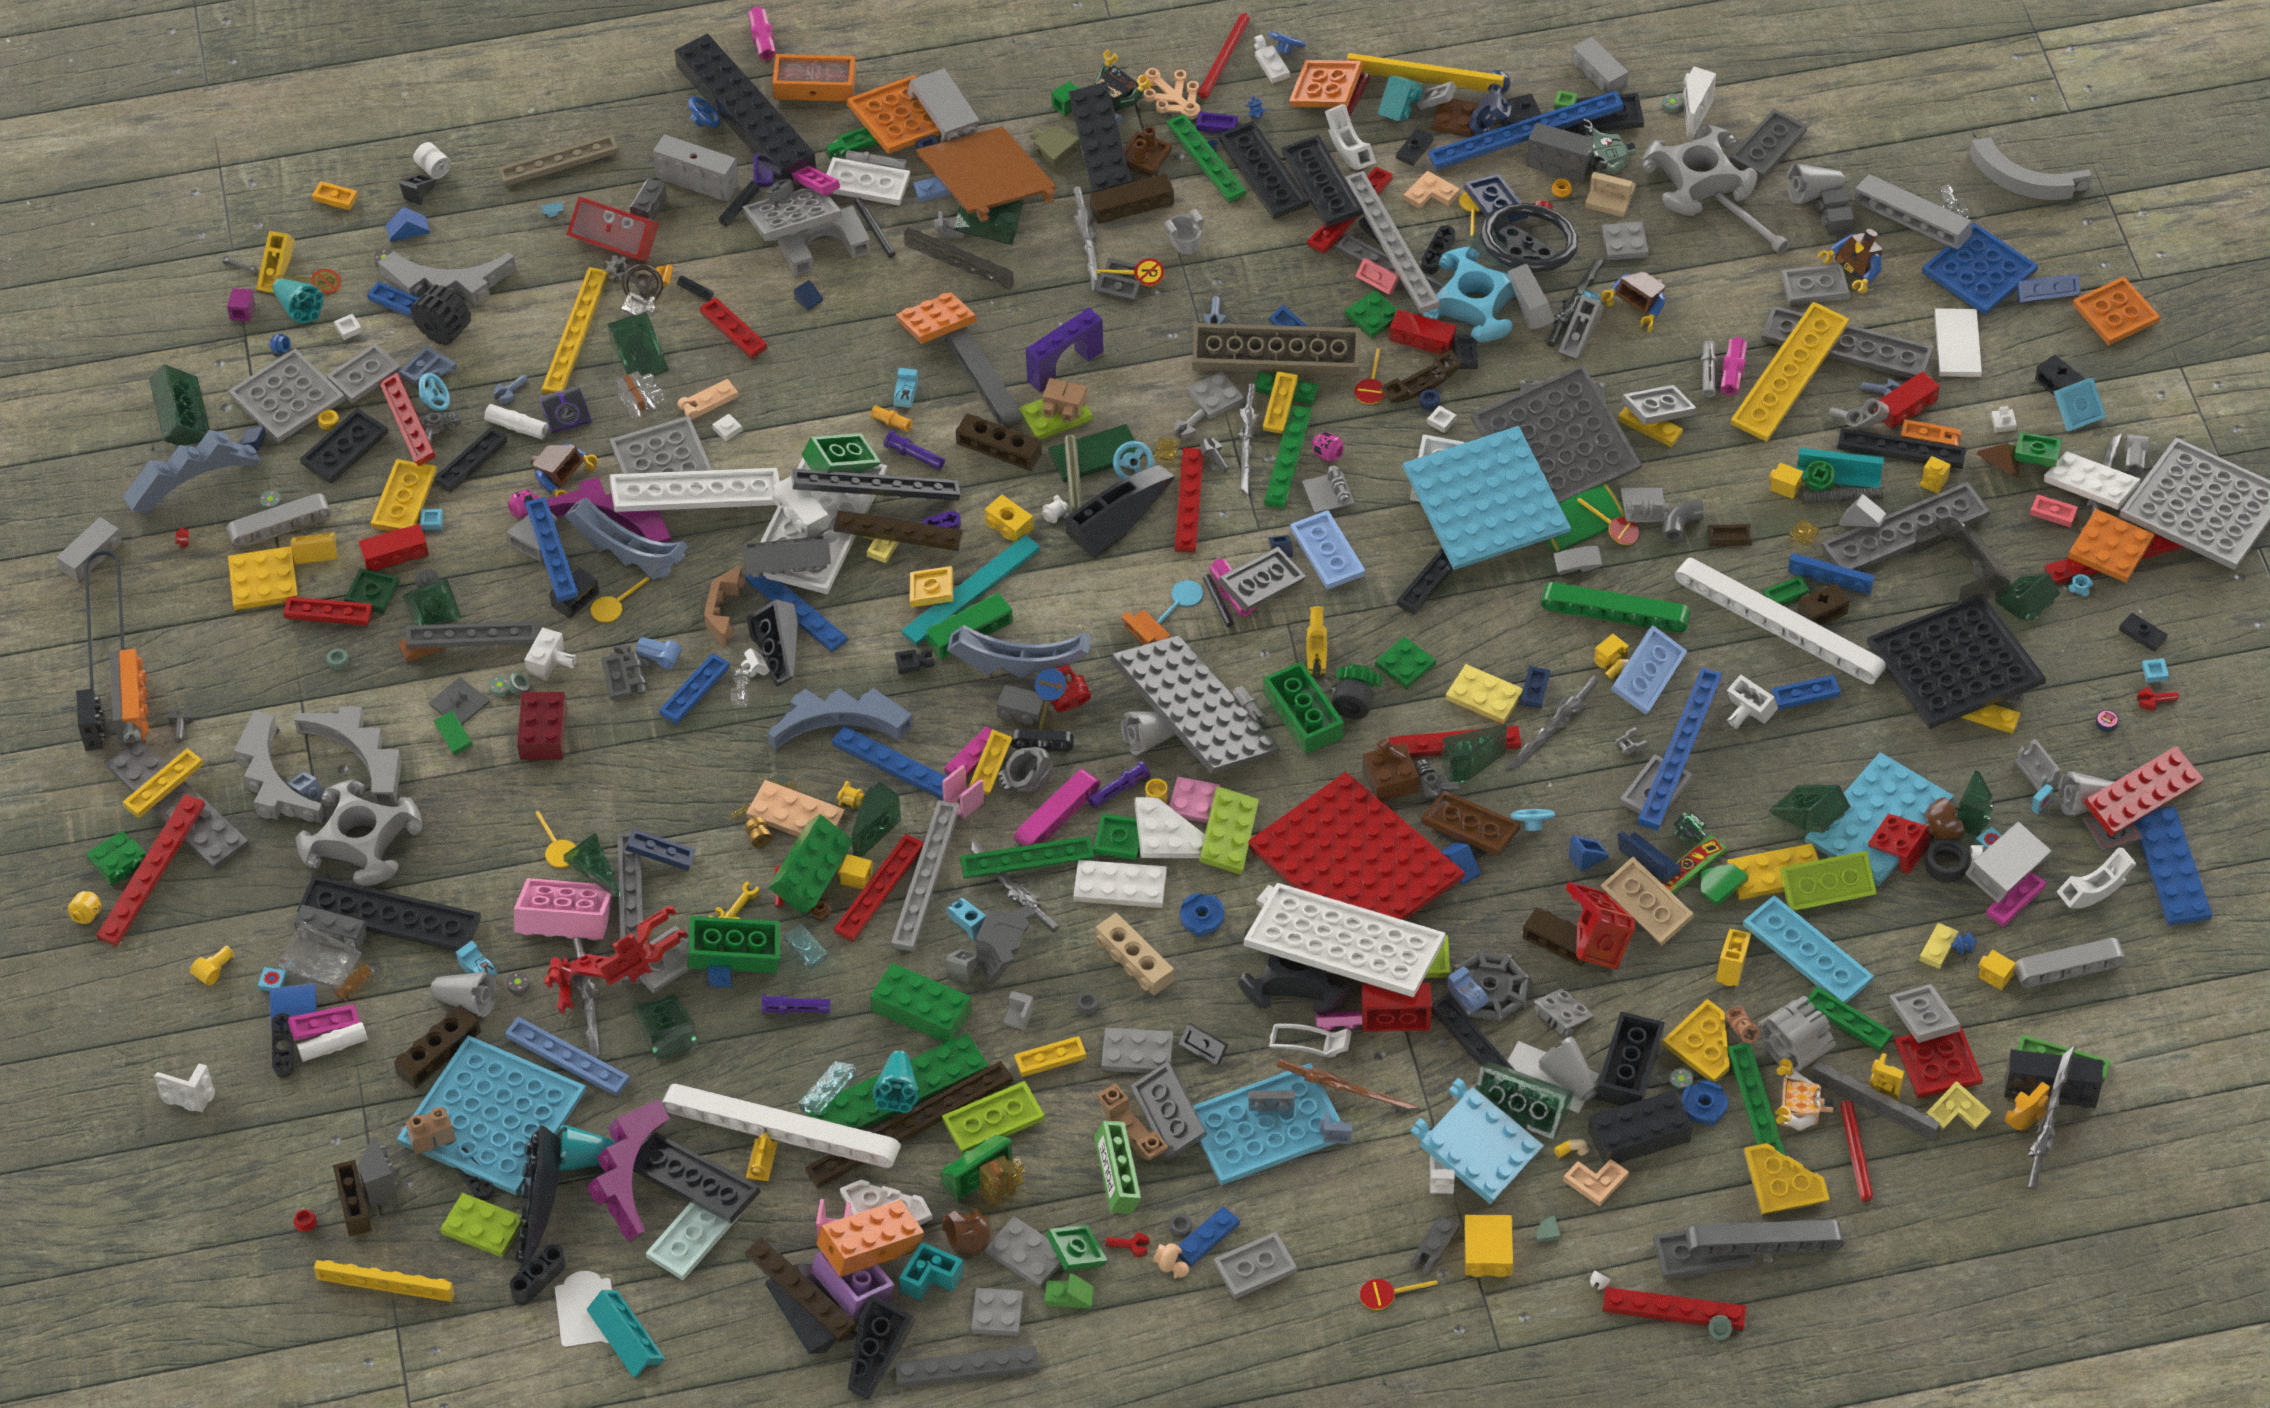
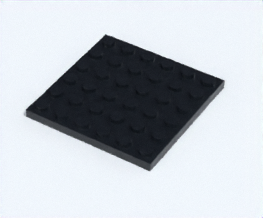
(1956, 660)

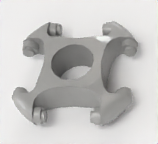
(1699, 185)
(365, 850)

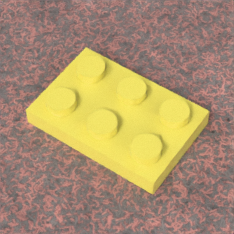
(1484, 694)

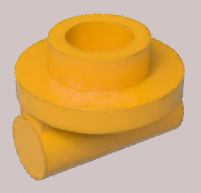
(665, 272)

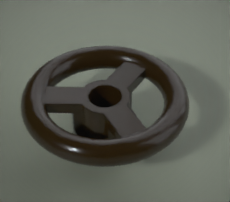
(645, 277)

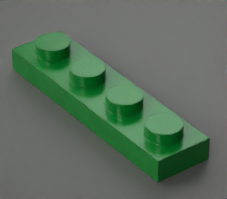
(1850, 1019)

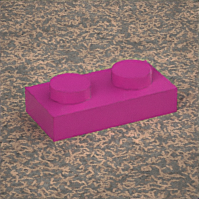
(1346, 1019)

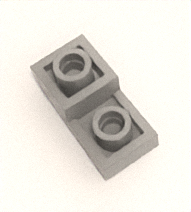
(1578, 558)

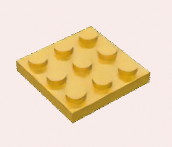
(262, 577)

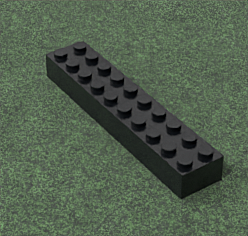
(743, 107)

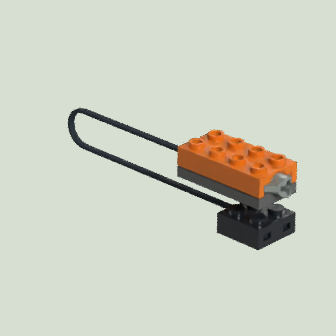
(126, 686)

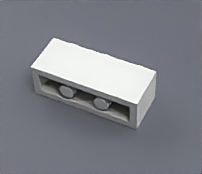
(801, 508)

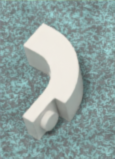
(1349, 146)
(2090, 889)
(1440, 1178)

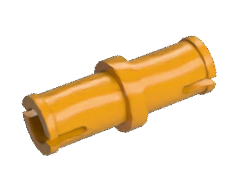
(891, 418)

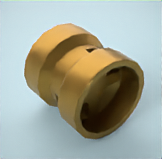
(758, 832)

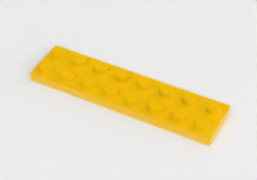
(1789, 371)

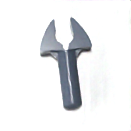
(1220, 319)
(1884, 389)
(507, 391)

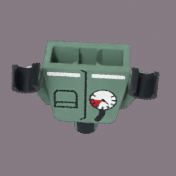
(1608, 150)

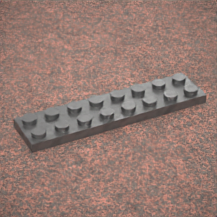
(1858, 346)
(1897, 533)
(210, 835)

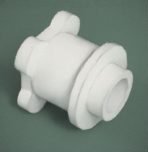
(1055, 510)

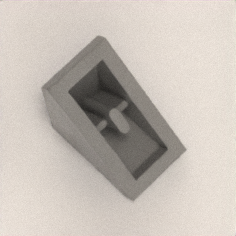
(1863, 513)
(961, 965)

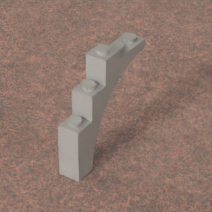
(469, 282)
(366, 743)
(273, 794)

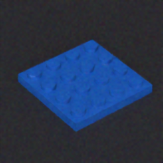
(1980, 270)

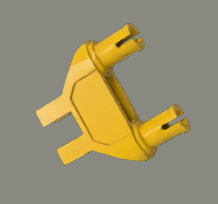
(1316, 640)

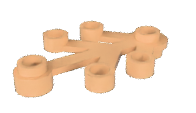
(1189, 107)

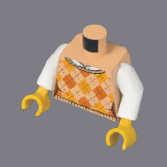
(1800, 1099)

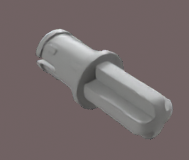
(1248, 704)

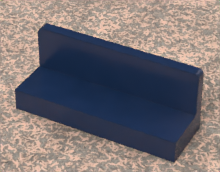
(1648, 856)

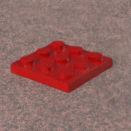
(1938, 1063)

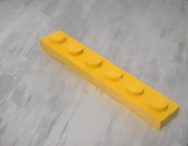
(384, 1281)

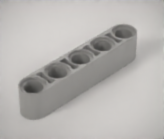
(278, 520)
(2069, 962)

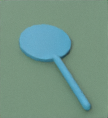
(1186, 594)

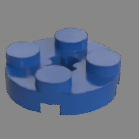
(1202, 925)
(1704, 1114)

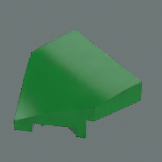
(1721, 882)

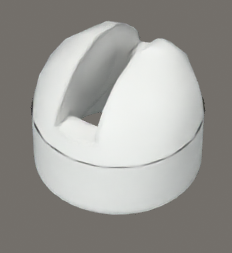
(1599, 1278)

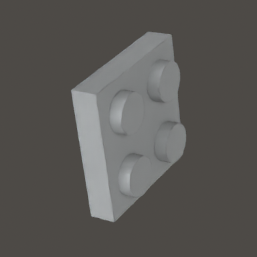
(1624, 240)
(1215, 395)
(997, 1312)

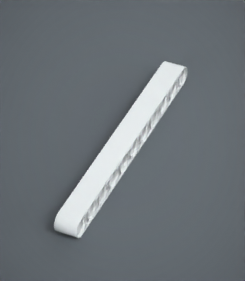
(1780, 620)
(781, 1125)

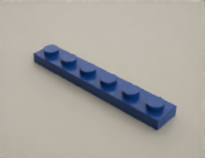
(551, 549)
(806, 616)
(890, 761)

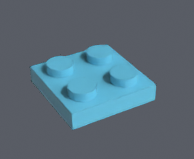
(2079, 404)

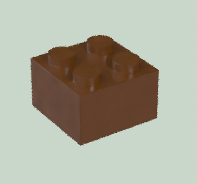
(1389, 775)

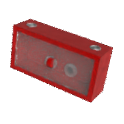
(612, 228)

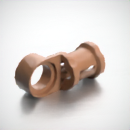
(1737, 1019)

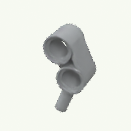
(1866, 412)

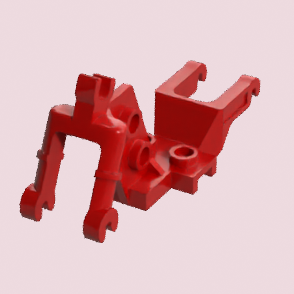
(630, 959)

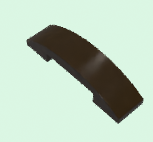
(1426, 379)

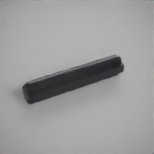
(738, 203)

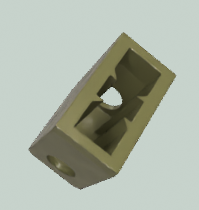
(1055, 147)

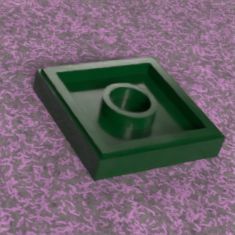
(373, 589)

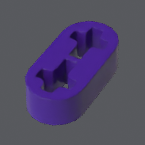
(943, 520)

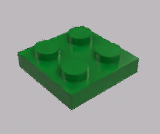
(1371, 314)
(2037, 449)
(1405, 662)
(1117, 837)
(1076, 1247)

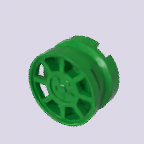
(1819, 476)

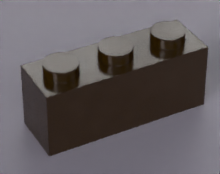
(1552, 934)
(352, 1198)

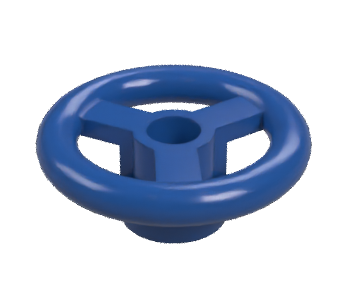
(1285, 42)
(701, 115)

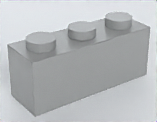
(1599, 66)
(97, 537)

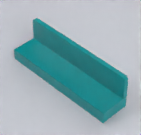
(1850, 469)
(624, 1331)

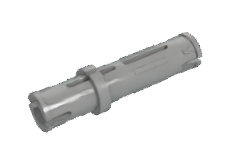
(876, 160)
(1708, 362)

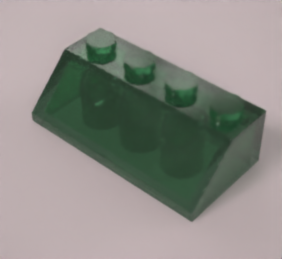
(179, 406)
(1525, 1099)

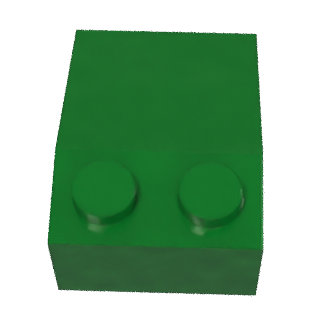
(840, 453)

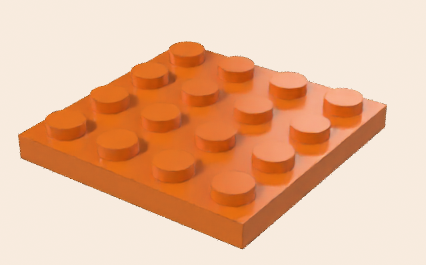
(893, 116)

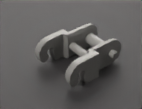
(1633, 747)

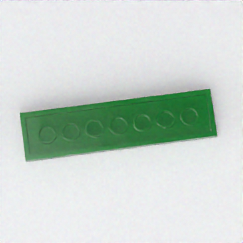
(934, 1073)

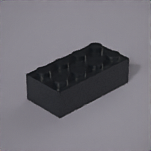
(1630, 1059)
(2029, 1069)
(1640, 1128)

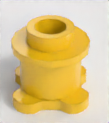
(850, 796)

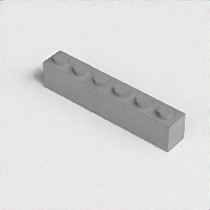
(1913, 211)

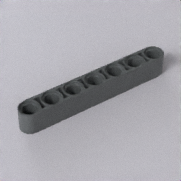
(983, 377)
(1764, 1237)

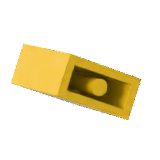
(1488, 1245)

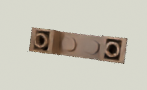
(726, 584)
(1116, 1108)

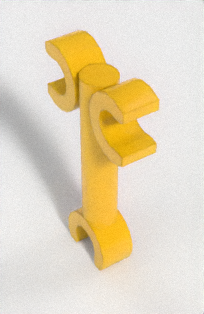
(738, 905)

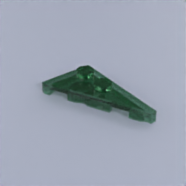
(590, 860)

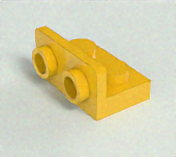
(1886, 1078)

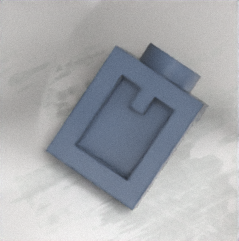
(306, 786)
(1335, 1132)

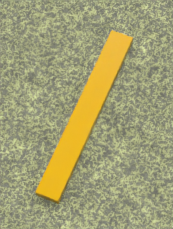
(1427, 73)
(575, 331)

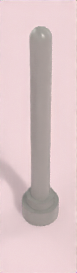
(1778, 242)

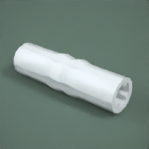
(515, 421)
(332, 1042)

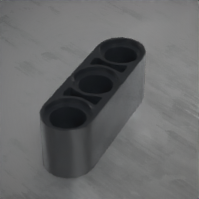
(534, 1283)

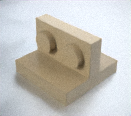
(1609, 194)

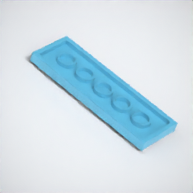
(1808, 950)

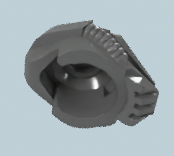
(1034, 770)

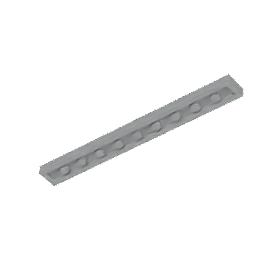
(1393, 243)

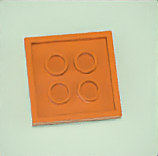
(1325, 83)
(2116, 310)
(936, 317)
(2111, 545)

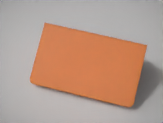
(1144, 627)

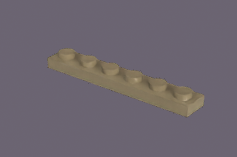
(558, 160)

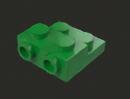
(116, 857)

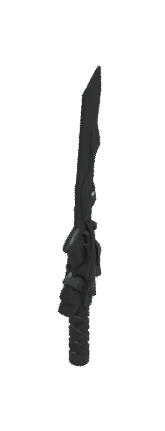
(1564, 317)

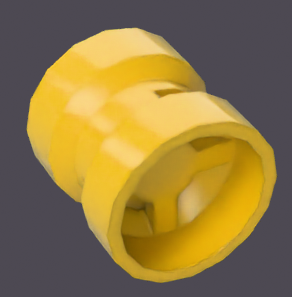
(1158, 789)

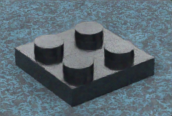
(1522, 108)

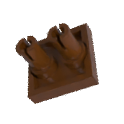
(1146, 152)

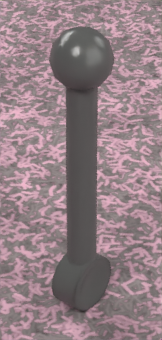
(226, 260)

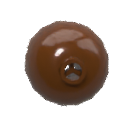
(1942, 820)

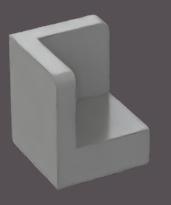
(1019, 1010)

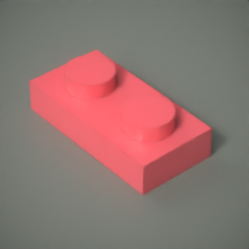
(1377, 276)
(2053, 510)

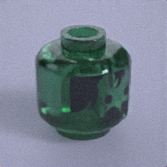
(1690, 828)

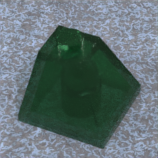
(432, 604)

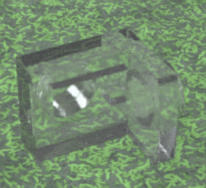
(635, 304)

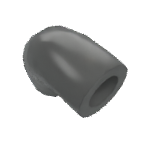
(1679, 517)

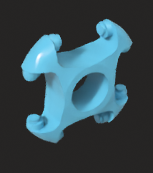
(1474, 278)

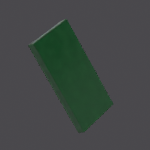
(1094, 451)

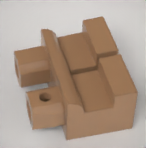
(1063, 399)
(428, 1127)

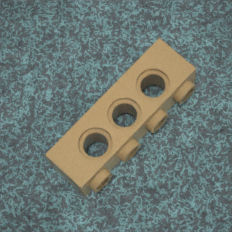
(1131, 943)

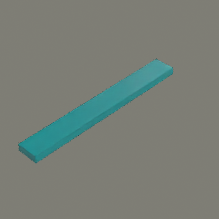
(973, 588)

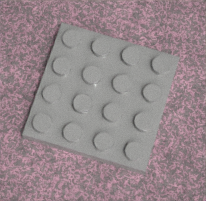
(797, 212)
(286, 395)
(661, 448)

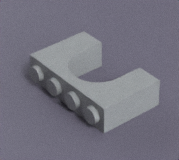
(847, 229)

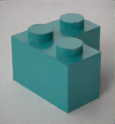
(1398, 96)
(928, 1267)

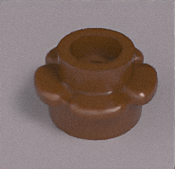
(823, 913)

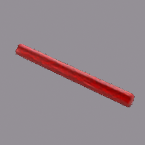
(1224, 55)

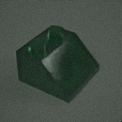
(2029, 595)
(1976, 806)

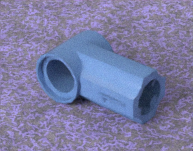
(663, 653)

